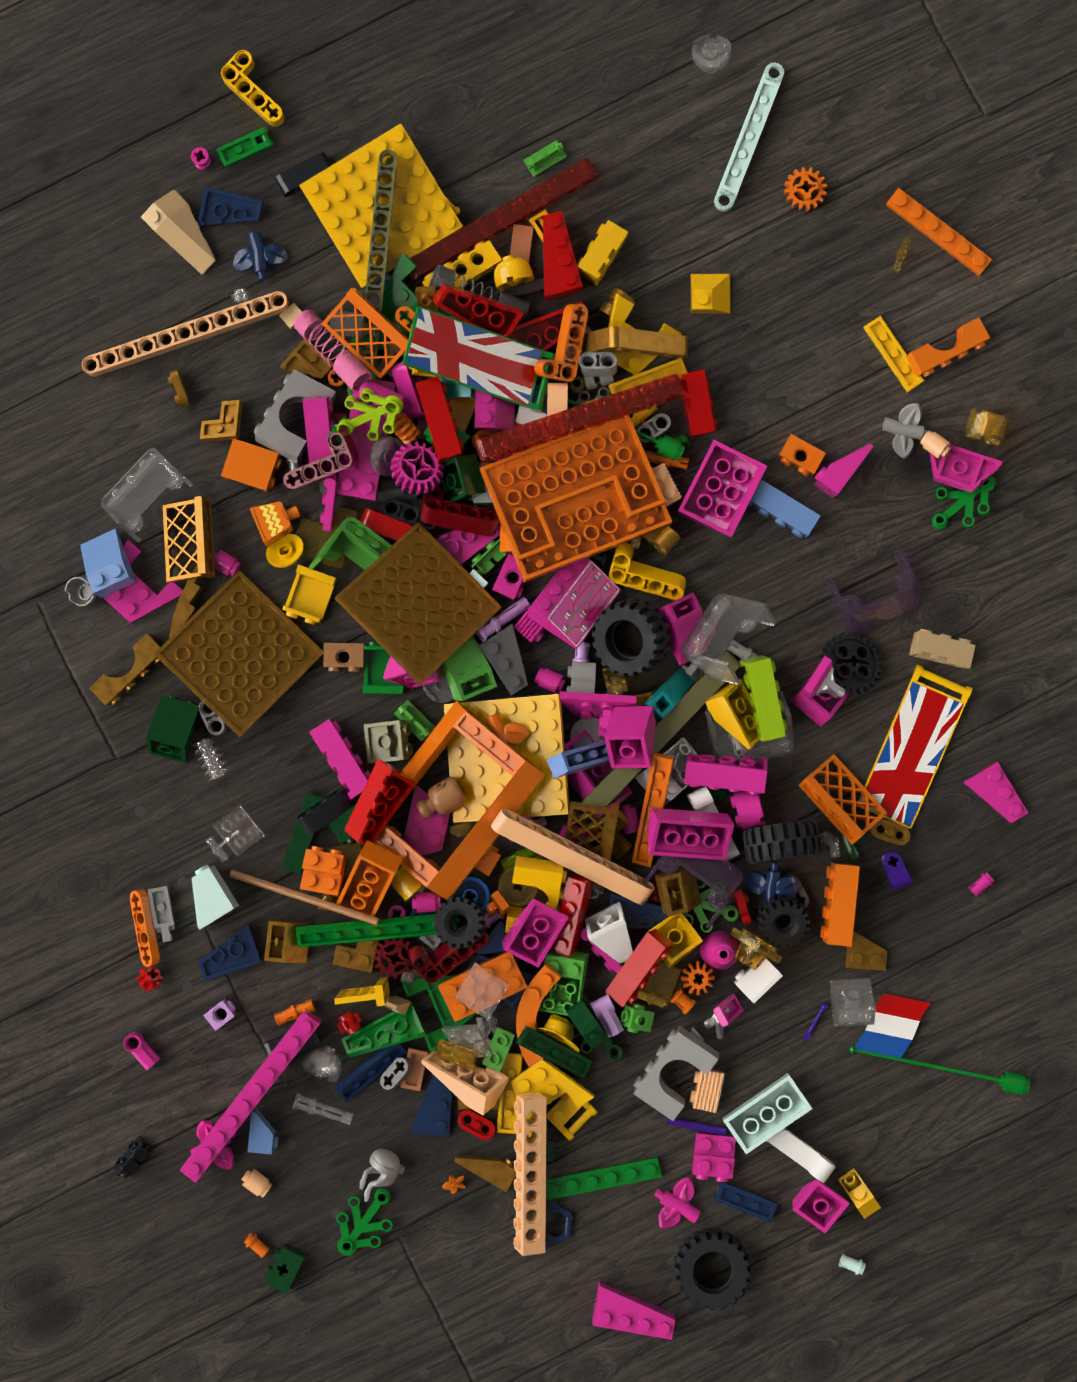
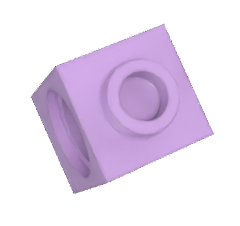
(214, 1020)

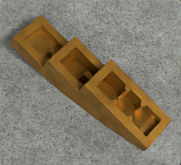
(184, 608)

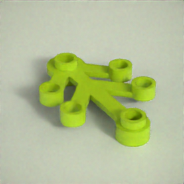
(372, 413)

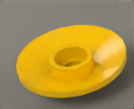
(285, 551)

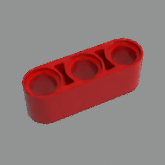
(384, 525)

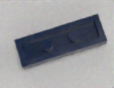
(745, 1201)

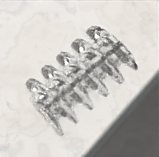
(210, 758)

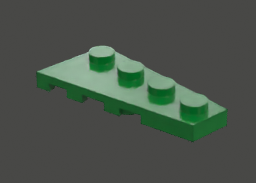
(385, 1032)

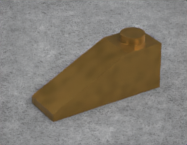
(492, 1169)

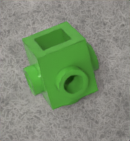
(637, 1018)

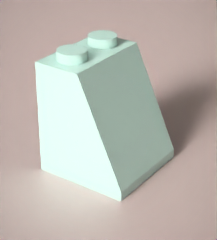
(211, 896)

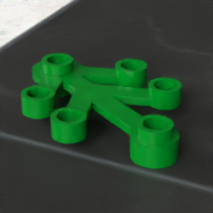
(965, 499)
(362, 1225)

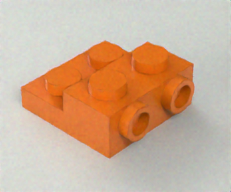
(323, 871)

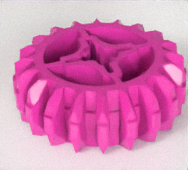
(433, 471)

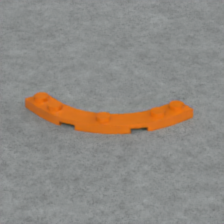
(530, 1005)

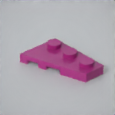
(995, 789)

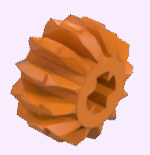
(406, 429)
(690, 977)

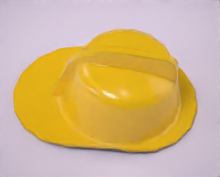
(560, 1030)

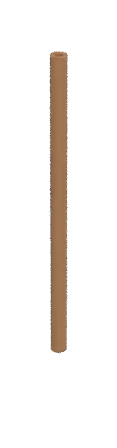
(304, 897)

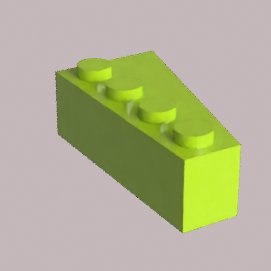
(764, 697)

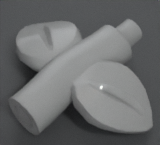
(905, 429)

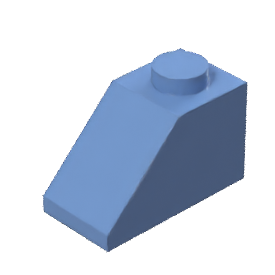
(261, 1135)

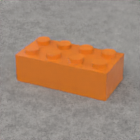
(369, 879)
(840, 904)
(502, 965)

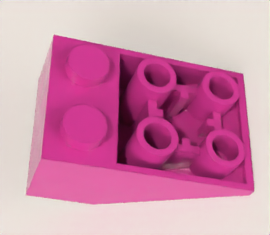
(682, 619)

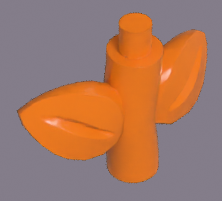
(510, 733)

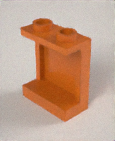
(251, 465)

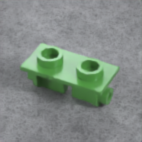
(545, 158)
(483, 561)
(418, 722)
(500, 1047)

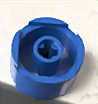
(477, 886)

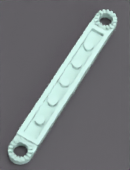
(749, 136)

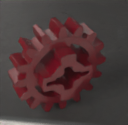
(390, 970)

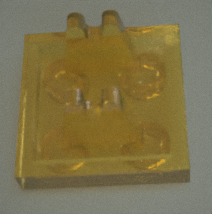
(753, 949)

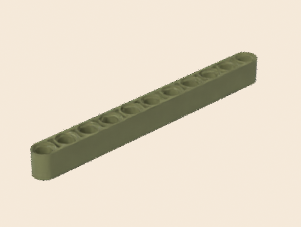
(379, 250)
(664, 731)

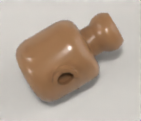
(444, 797)

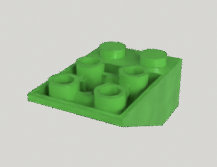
(468, 671)
(570, 986)

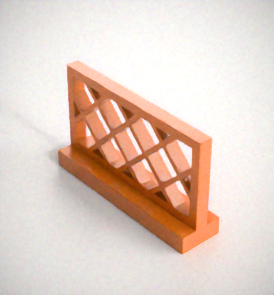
(378, 319)
(835, 811)

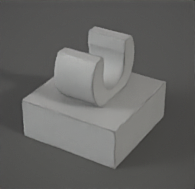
(693, 671)

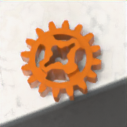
(797, 190)

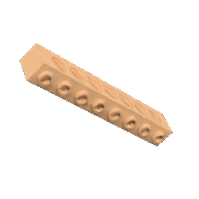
(536, 1221)

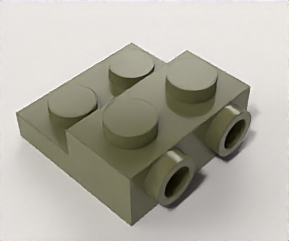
(387, 741)

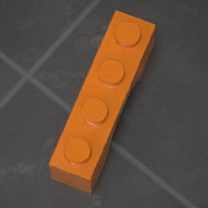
(968, 337)

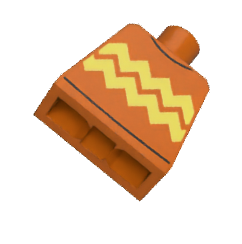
(274, 521)

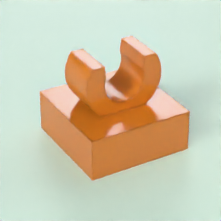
(497, 904)

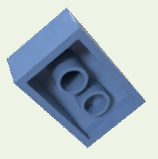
(107, 564)

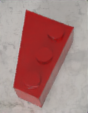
(698, 404)

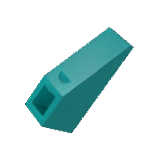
(669, 693)

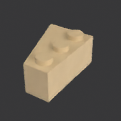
(942, 649)

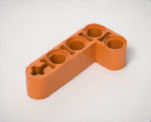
(564, 342)

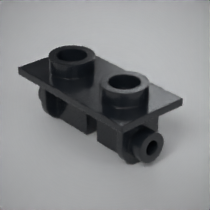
(125, 1164)

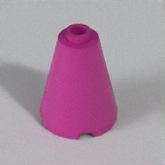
(714, 944)

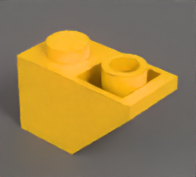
(859, 1193)

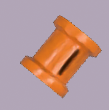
(682, 1001)

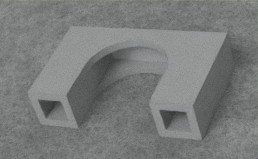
(271, 431)
(681, 1046)

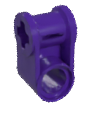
(896, 873)

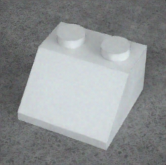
(757, 982)

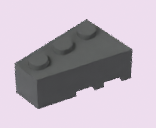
(505, 658)

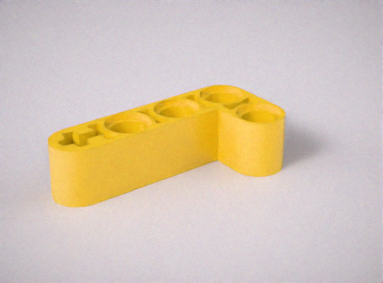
(255, 93)
(643, 576)

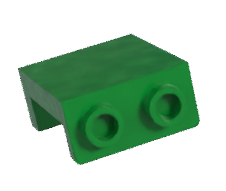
(374, 668)

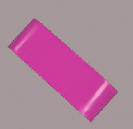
(406, 387)

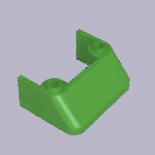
(355, 542)

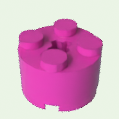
(749, 810)

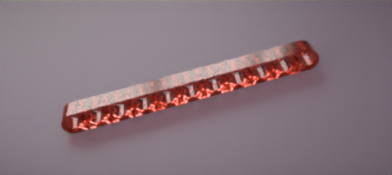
(503, 218)
(579, 418)

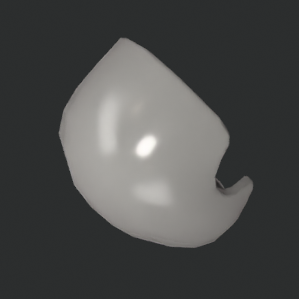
(80, 591)

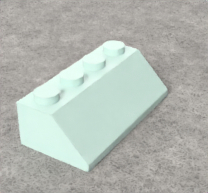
(767, 1113)

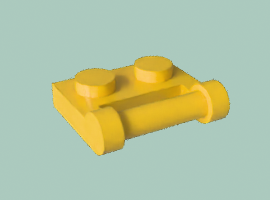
(564, 1110)

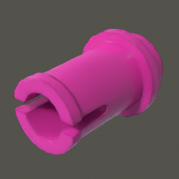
(981, 884)

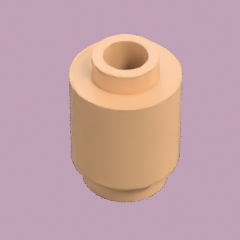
(935, 444)
(256, 1183)

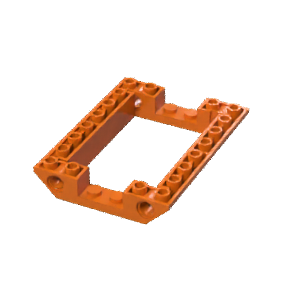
(482, 836)

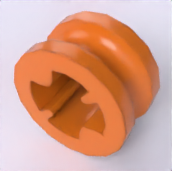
(331, 380)

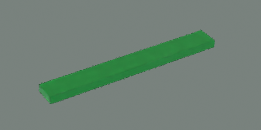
(362, 931)

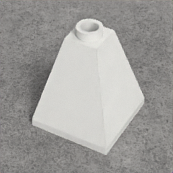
(610, 933)

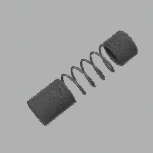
(445, 275)

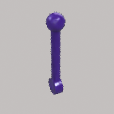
(807, 1035)

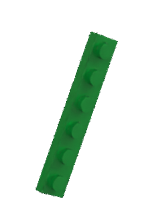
(602, 1178)

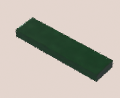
(300, 840)
(554, 1052)

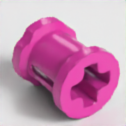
(197, 153)

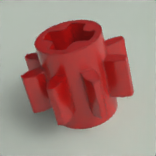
(150, 978)
(349, 1022)

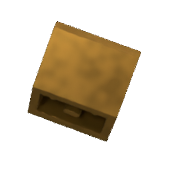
(677, 891)
(282, 942)

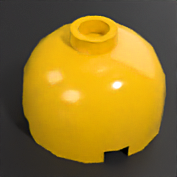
(512, 272)

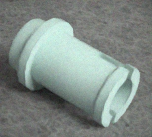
(852, 1264)

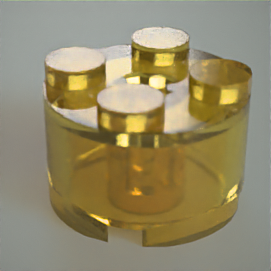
(986, 426)
(512, 895)

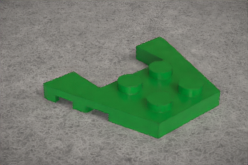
(400, 294)
(441, 1008)

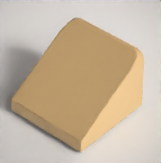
(290, 315)
(398, 1004)

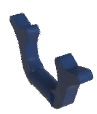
(567, 1224)

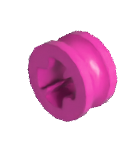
(390, 912)

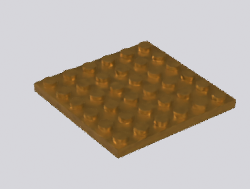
(418, 603)
(239, 653)

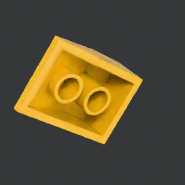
(734, 713)

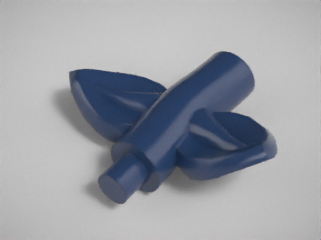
(259, 256)
(773, 883)

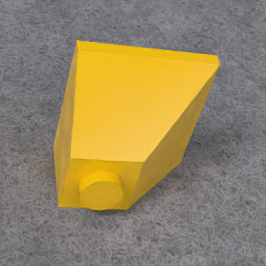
(710, 293)
(681, 934)

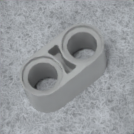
(598, 368)
(653, 429)
(209, 719)

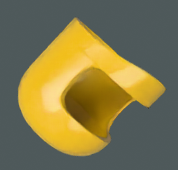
(406, 884)

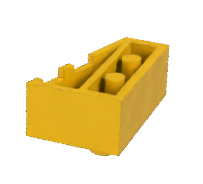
(601, 252)

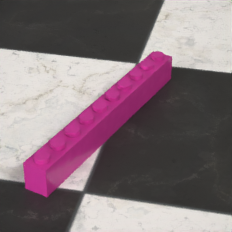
(250, 1095)

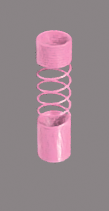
(345, 365)

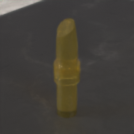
(901, 255)

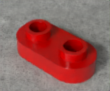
(475, 1125)

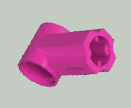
(143, 1051)

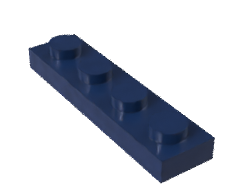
(368, 1071)

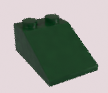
(462, 479)

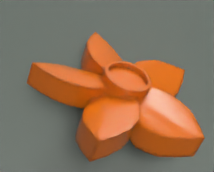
(453, 1184)

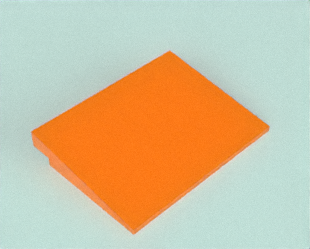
(575, 497)

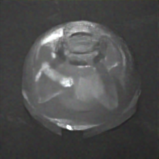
(711, 53)
(323, 1063)

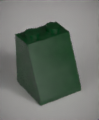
(173, 728)

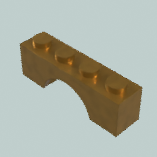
(109, 688)

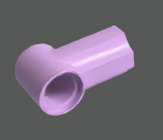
(606, 1013)

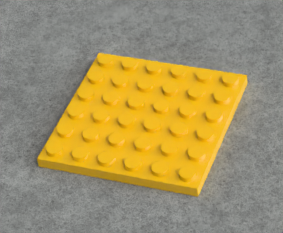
(346, 196)
(485, 779)

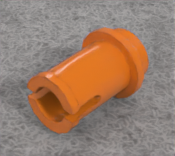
(256, 1244)

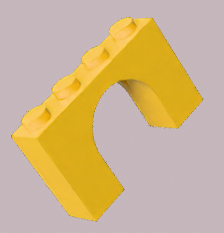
(541, 874)

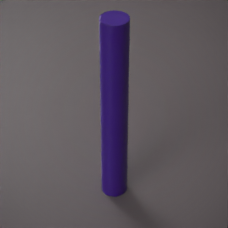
(697, 1126)

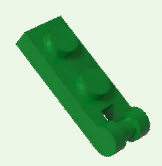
(245, 147)

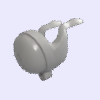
(384, 1163)

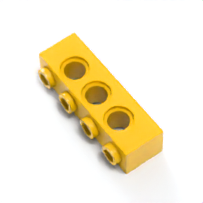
(482, 249)

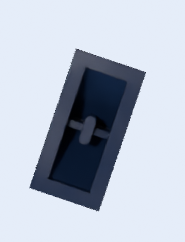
(495, 940)

